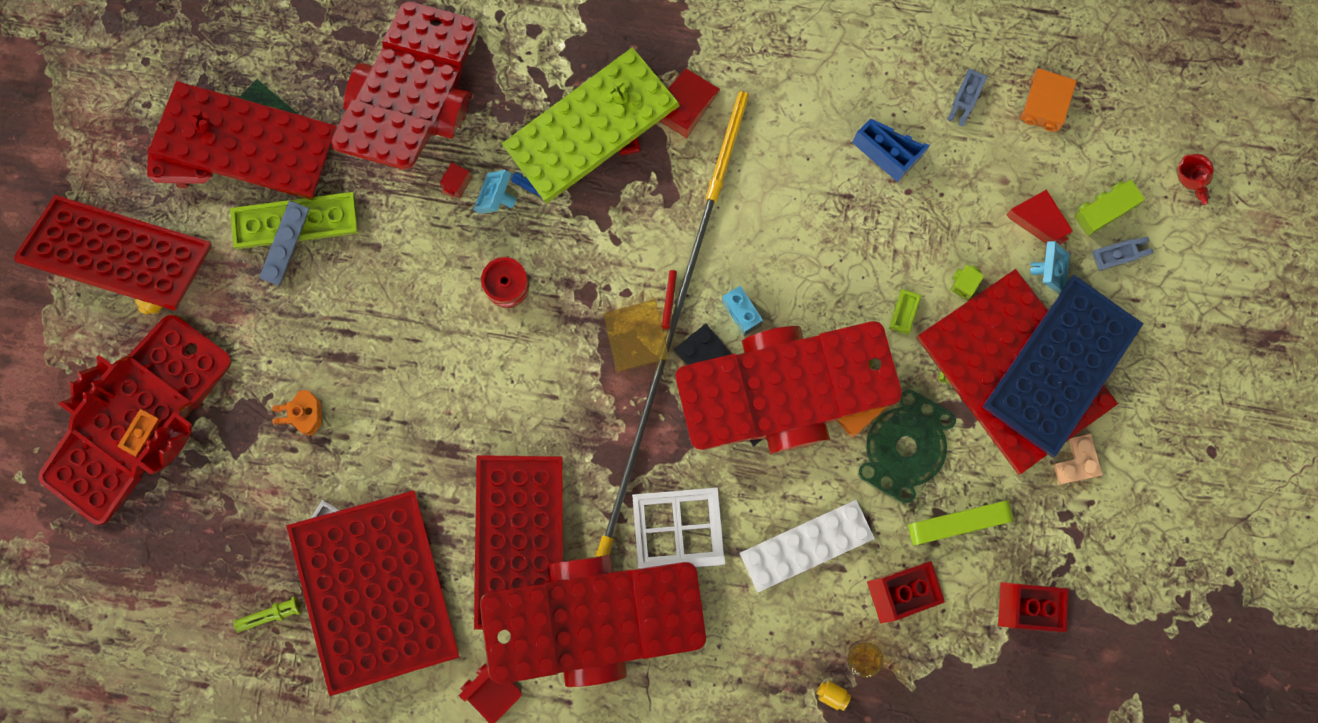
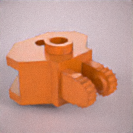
(299, 413)

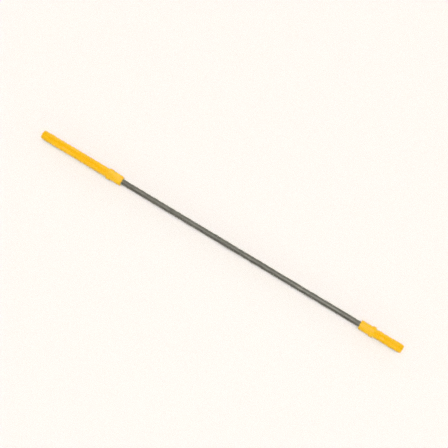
(712, 196)

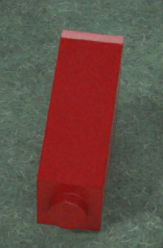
(1041, 218)

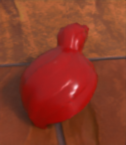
(1196, 173)

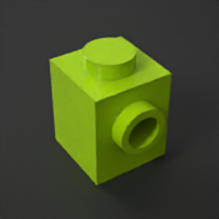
(966, 281)

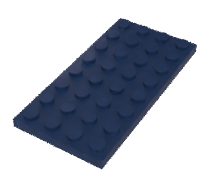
(1063, 366)

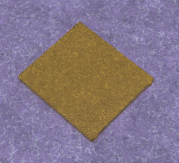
(636, 335)

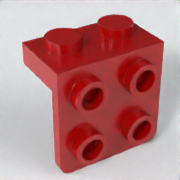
(488, 697)

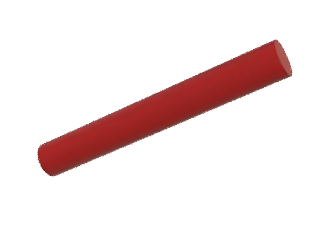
(669, 299)

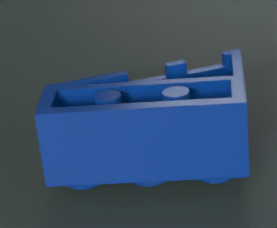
(889, 149)

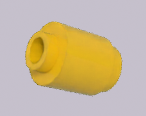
(833, 695)

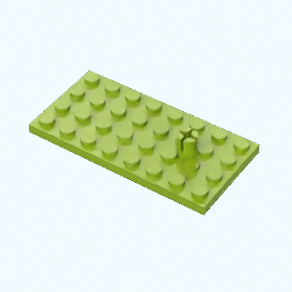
(590, 125)

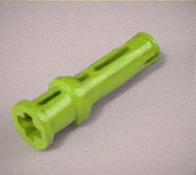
(278, 611)

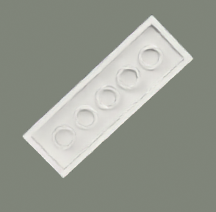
(806, 546)

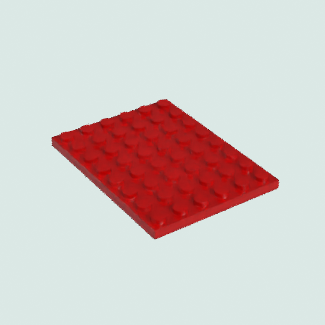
(979, 345)
(372, 592)

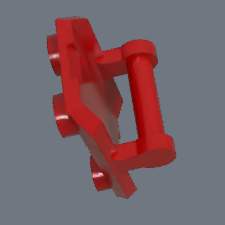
(170, 172)

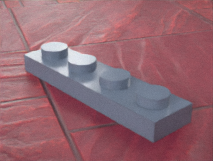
(284, 243)

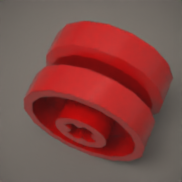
(507, 294)

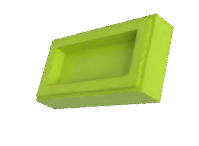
(905, 311)

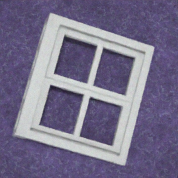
(705, 559)

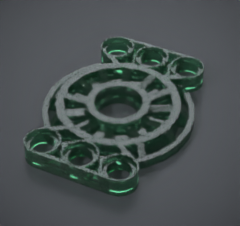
(916, 426)

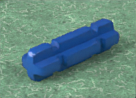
(519, 179)

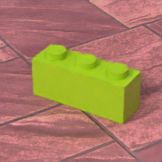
(1109, 207)

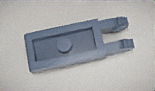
(967, 95)
(1120, 253)

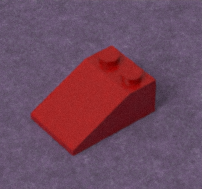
(694, 98)
(905, 592)
(1033, 607)

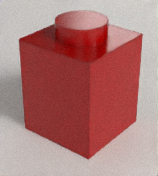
(455, 180)

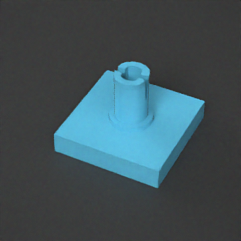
(494, 193)
(1054, 268)

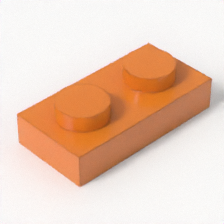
(138, 432)

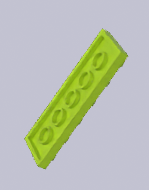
(327, 217)

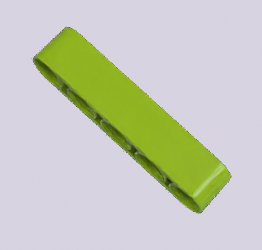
(960, 522)

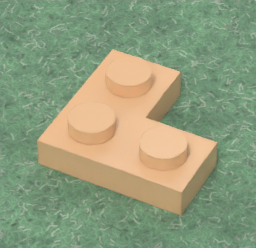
(1084, 464)

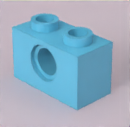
(742, 310)

